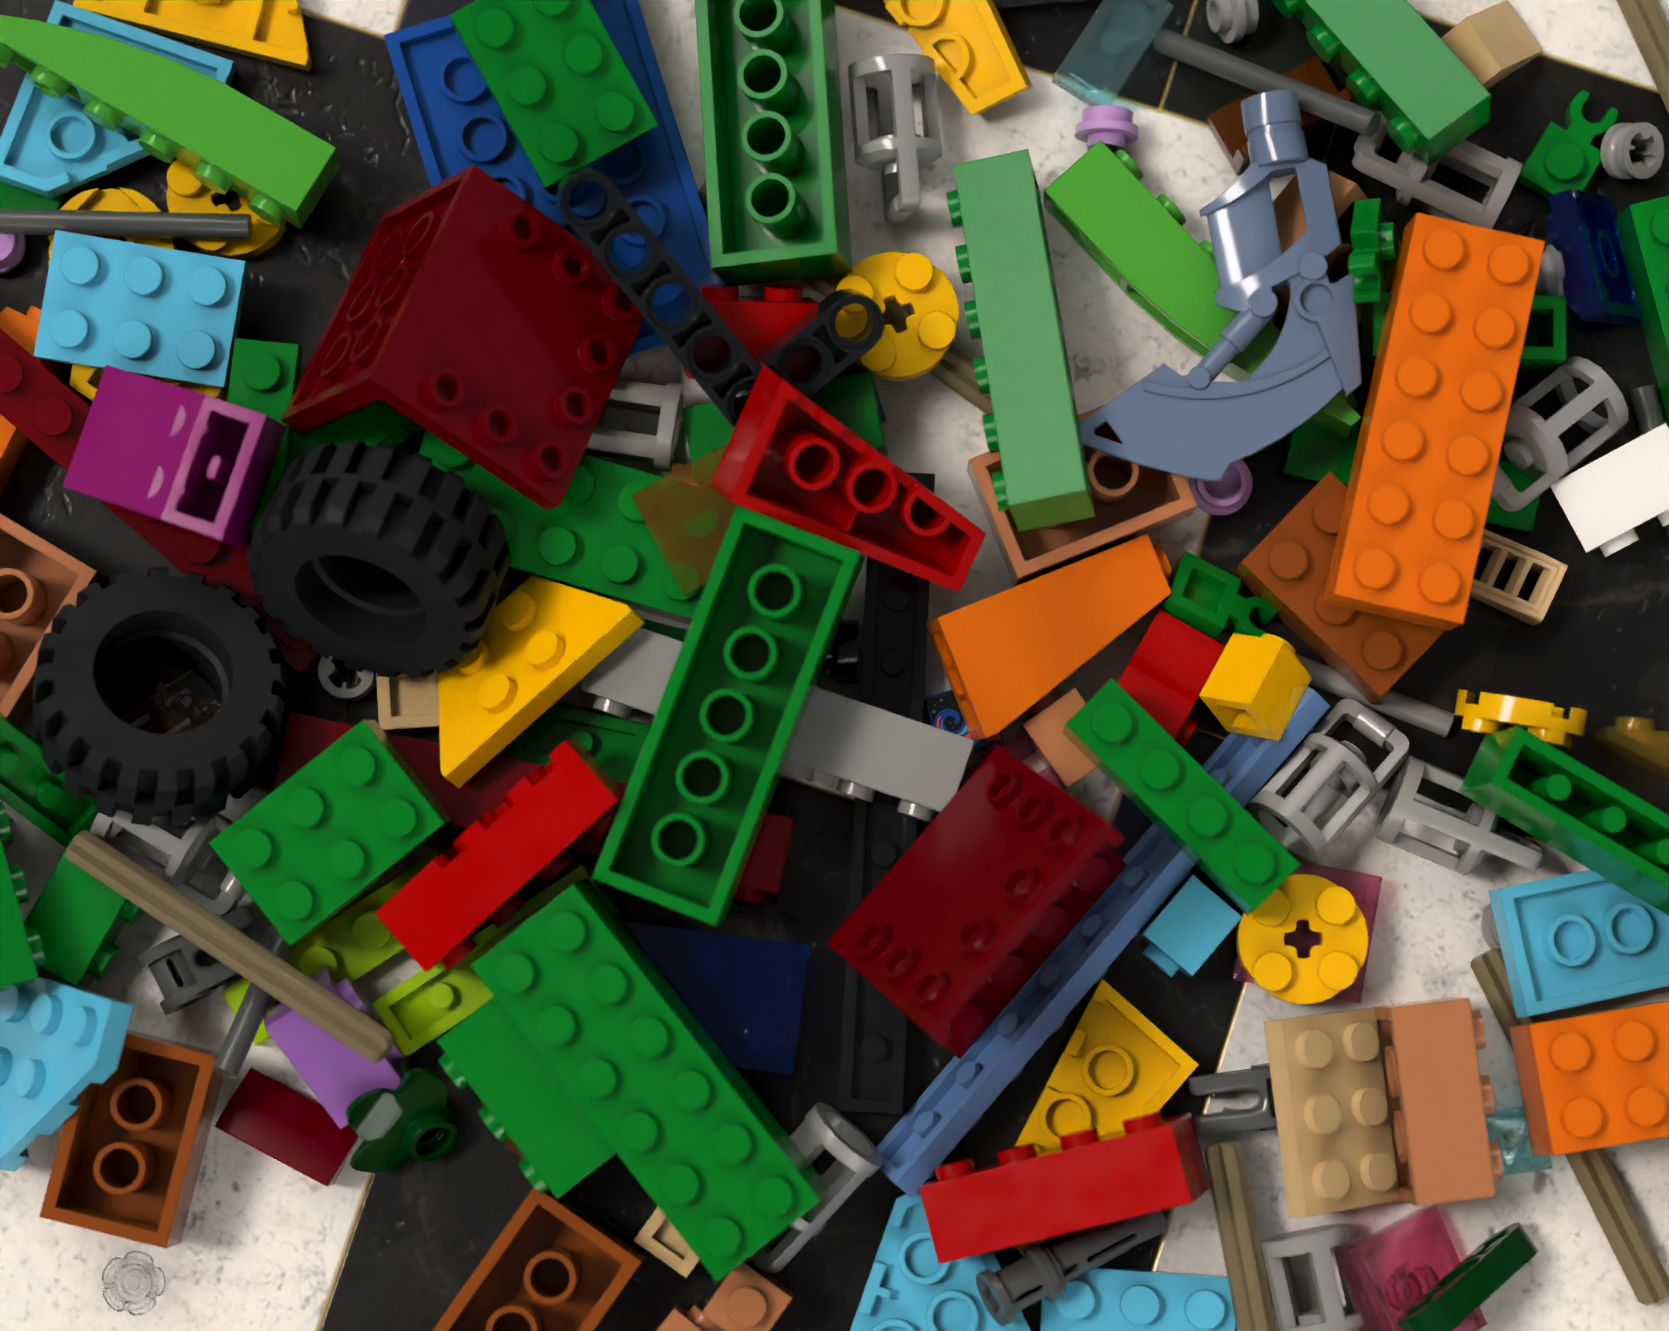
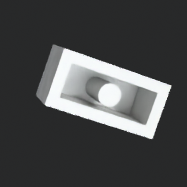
(1618, 492)

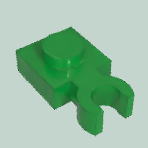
(1566, 157)
(1372, 246)
(1209, 600)

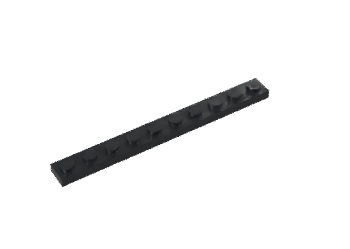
(893, 681)

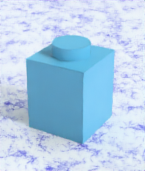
(1188, 928)

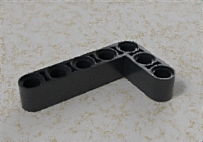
(701, 320)

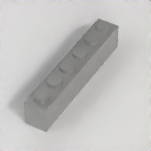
(836, 736)

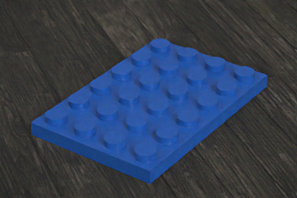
(463, 127)

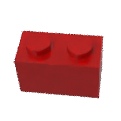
(756, 324)

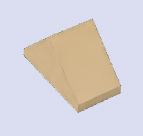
(1492, 43)

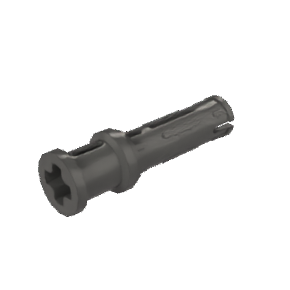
(1047, 1270)

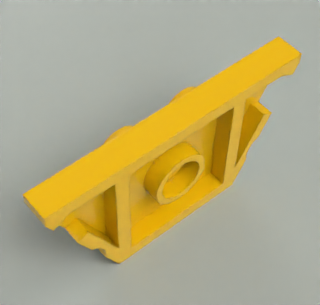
(246, 27)
(527, 659)

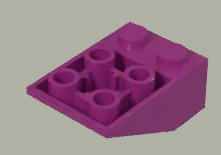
(175, 455)

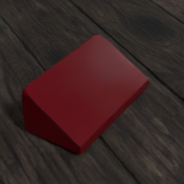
(287, 1127)

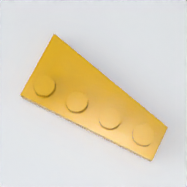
(968, 48)
(1107, 1073)

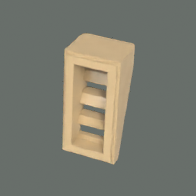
(1526, 559)

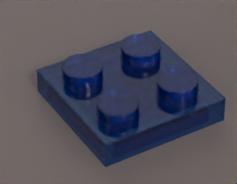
(1594, 254)

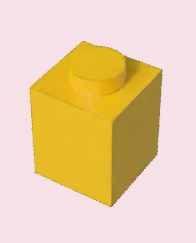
(1256, 685)

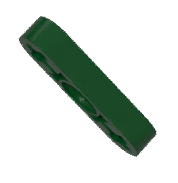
(1470, 1282)

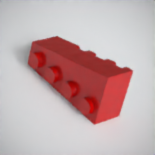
(828, 481)
(503, 856)
(1064, 1188)

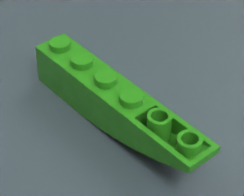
(178, 116)
(1159, 263)

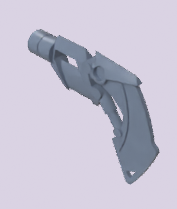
(1203, 424)

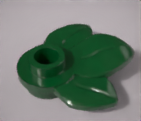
(403, 1122)

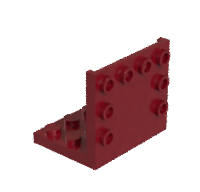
(478, 332)
(980, 900)

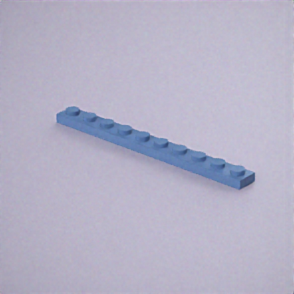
(1153, 870)

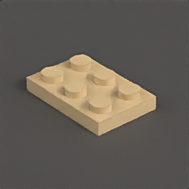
(1331, 1112)

